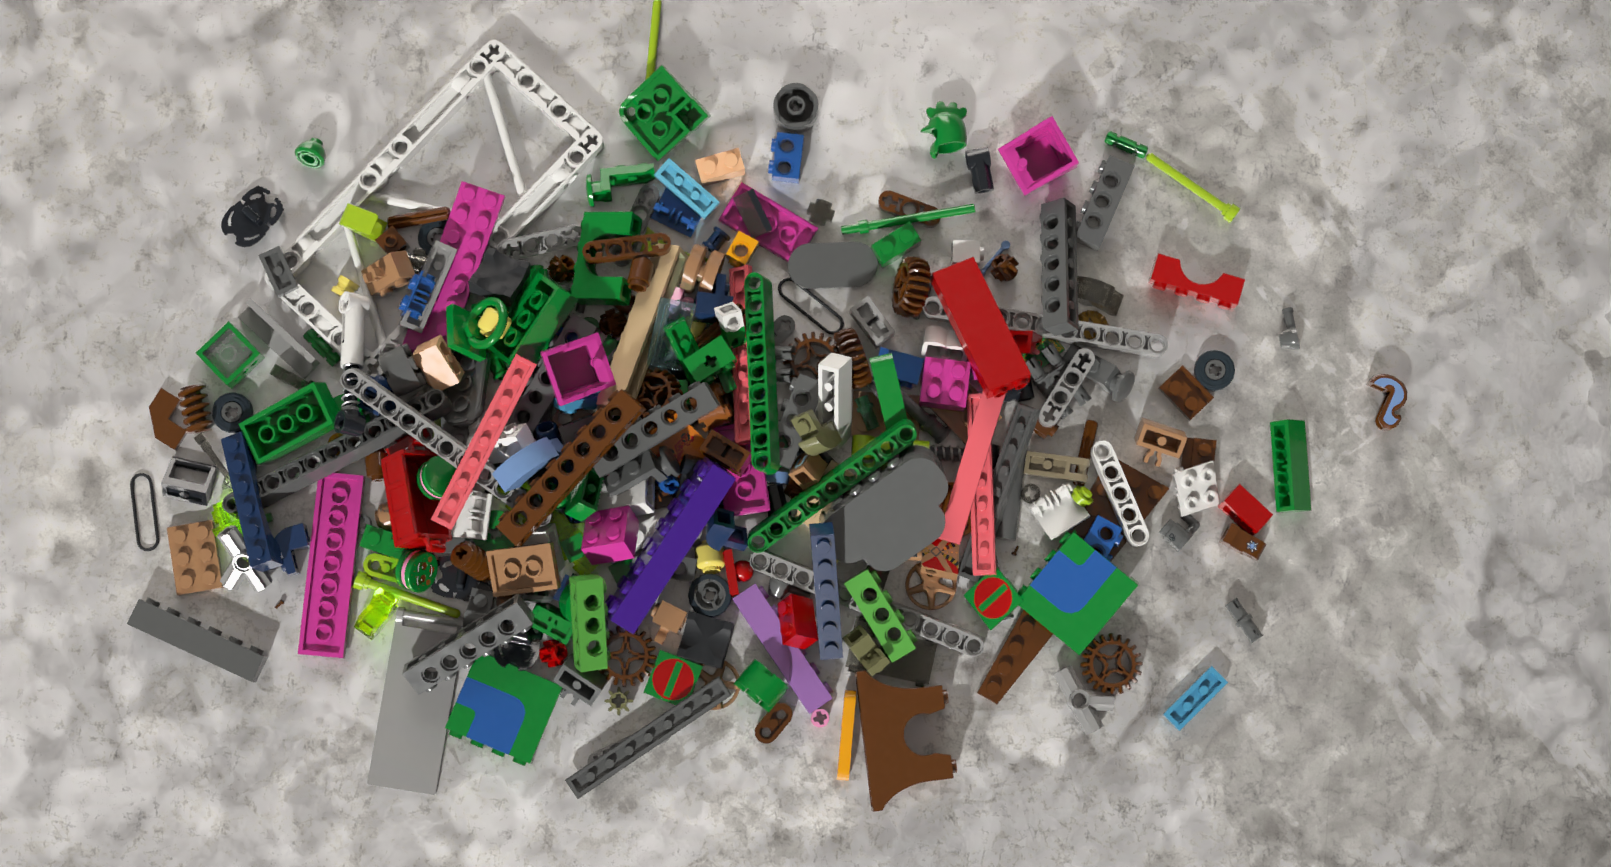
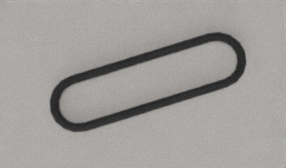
(806, 314)
(135, 512)

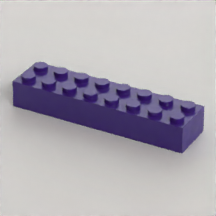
(668, 544)

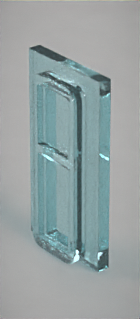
(660, 349)

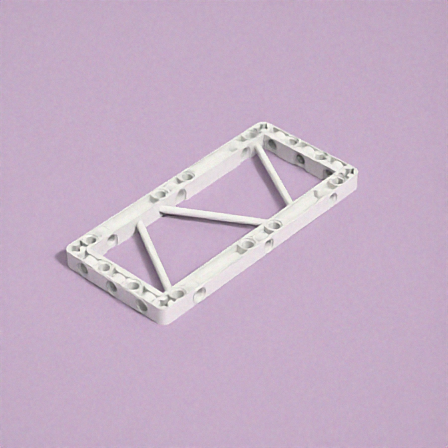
(416, 136)

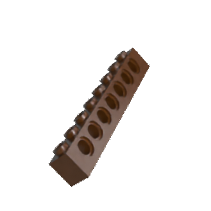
(630, 412)

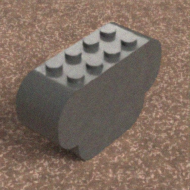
(890, 511)

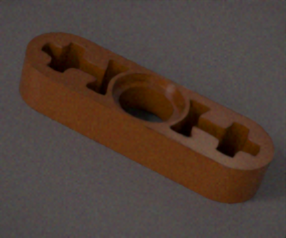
(905, 200)

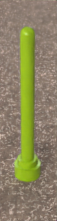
(653, 39)
(1227, 210)
(364, 581)

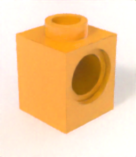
(745, 241)

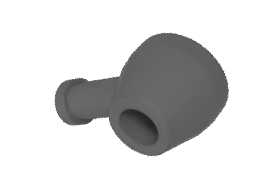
(1289, 337)
(779, 589)

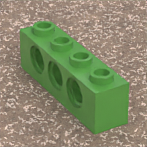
(580, 589)
(893, 647)

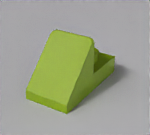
(363, 222)

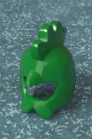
(947, 127)

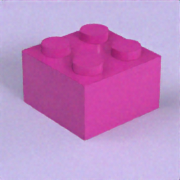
(944, 384)
(610, 535)

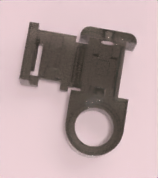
(289, 377)

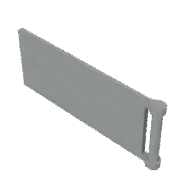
(412, 725)

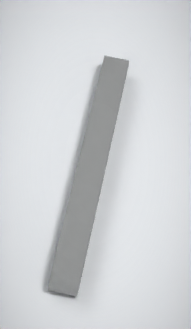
(1077, 337)
(416, 432)
(917, 628)

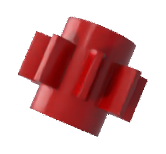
(553, 653)

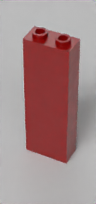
(980, 328)

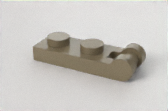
(1056, 466)

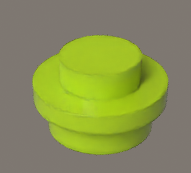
(1082, 496)

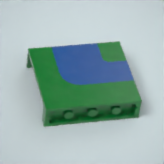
(1075, 592)
(503, 709)

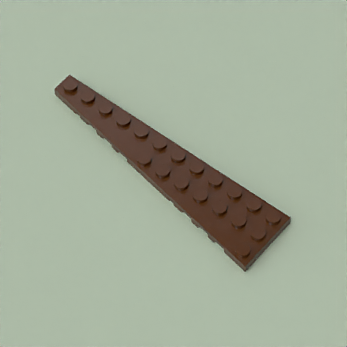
(1028, 634)

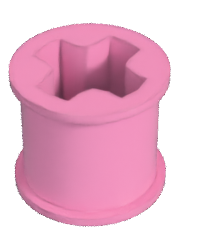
(823, 712)

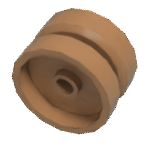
(699, 271)

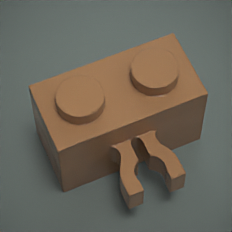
(388, 273)
(1160, 439)
(669, 618)

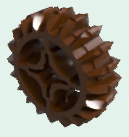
(911, 287)
(850, 346)
(809, 349)
(660, 393)
(641, 656)
(1099, 680)

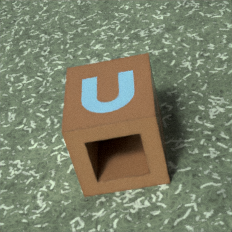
(807, 470)

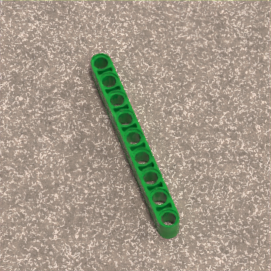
(767, 381)
(837, 476)

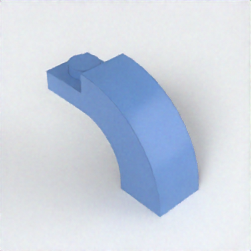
(527, 462)

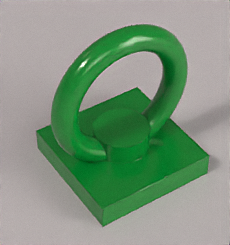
(464, 331)

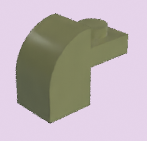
(814, 436)
(866, 650)

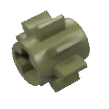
(614, 696)

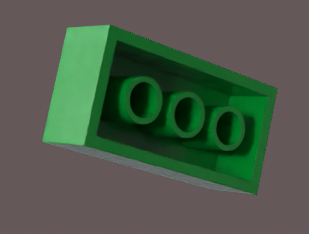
(535, 320)
(290, 423)

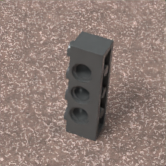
(1120, 172)
(799, 385)

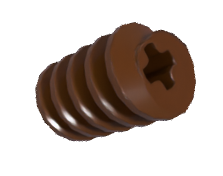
(195, 409)
(471, 560)

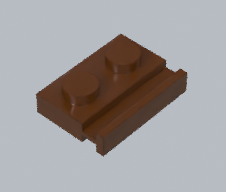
(1186, 393)
(1197, 452)

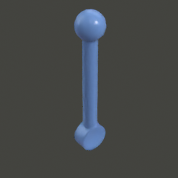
(1004, 246)

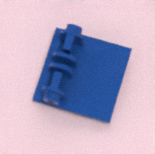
(675, 214)
(408, 304)

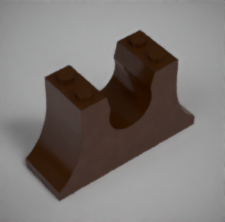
(883, 719)

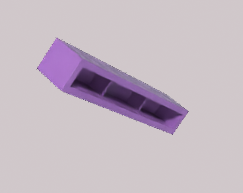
(789, 660)

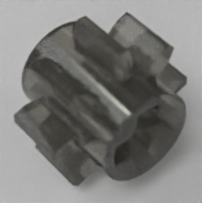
(820, 212)
(417, 259)

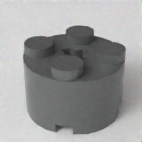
(783, 109)
(401, 370)

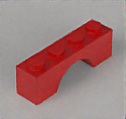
(1169, 274)

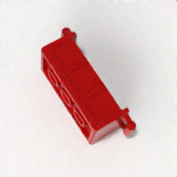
(407, 506)

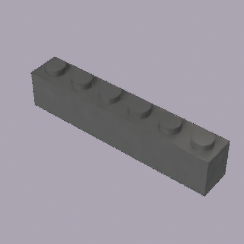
(196, 640)

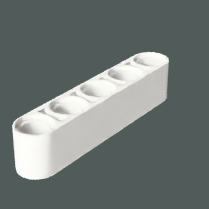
(1119, 482)

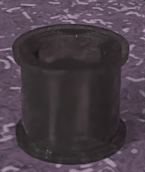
(1033, 487)

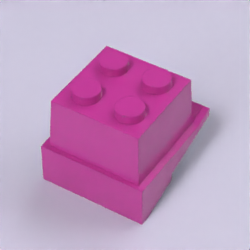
(1038, 156)
(578, 369)

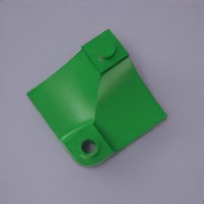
(662, 113)

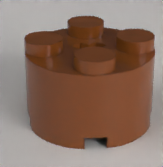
(720, 415)

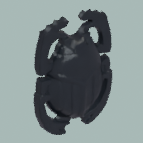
(251, 217)
(456, 582)
(519, 649)

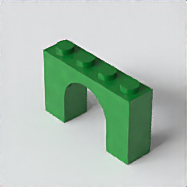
(587, 284)

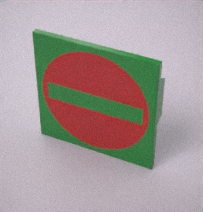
(993, 598)
(672, 678)

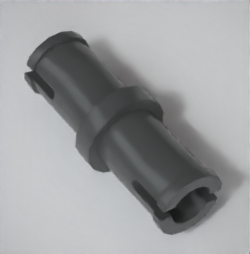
(1244, 620)

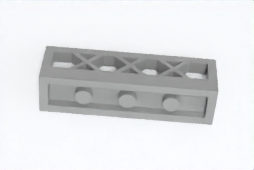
(437, 265)
(278, 339)

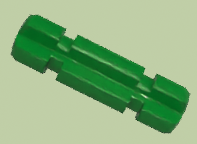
(1126, 144)
(322, 347)

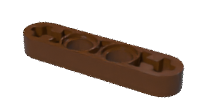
(626, 244)

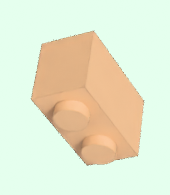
(720, 167)
(438, 363)

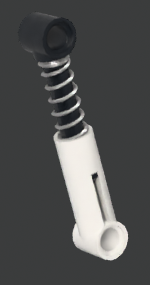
(353, 309)

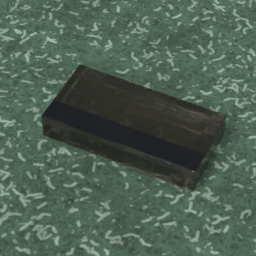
(752, 214)

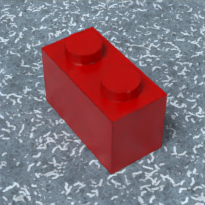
(797, 621)

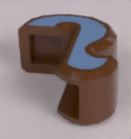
(1395, 398)

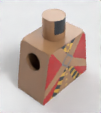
(939, 559)

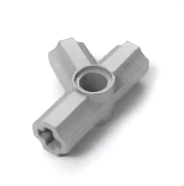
(239, 567)
(1092, 700)

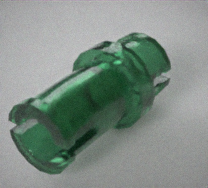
(867, 412)

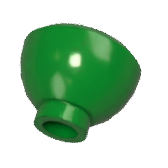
(311, 153)

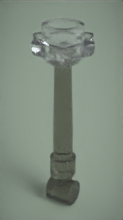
(206, 447)

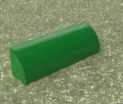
(1290, 466)

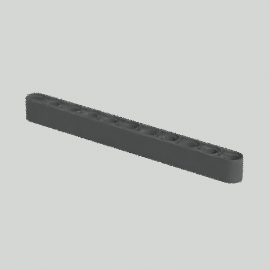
(348, 452)

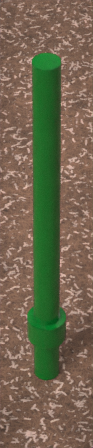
(865, 226)

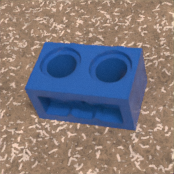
(791, 158)
(1094, 539)

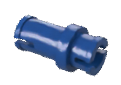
(668, 485)

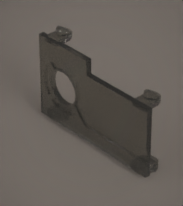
(913, 667)

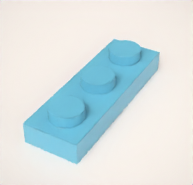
(686, 189)

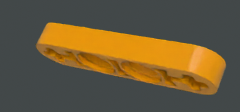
(846, 735)

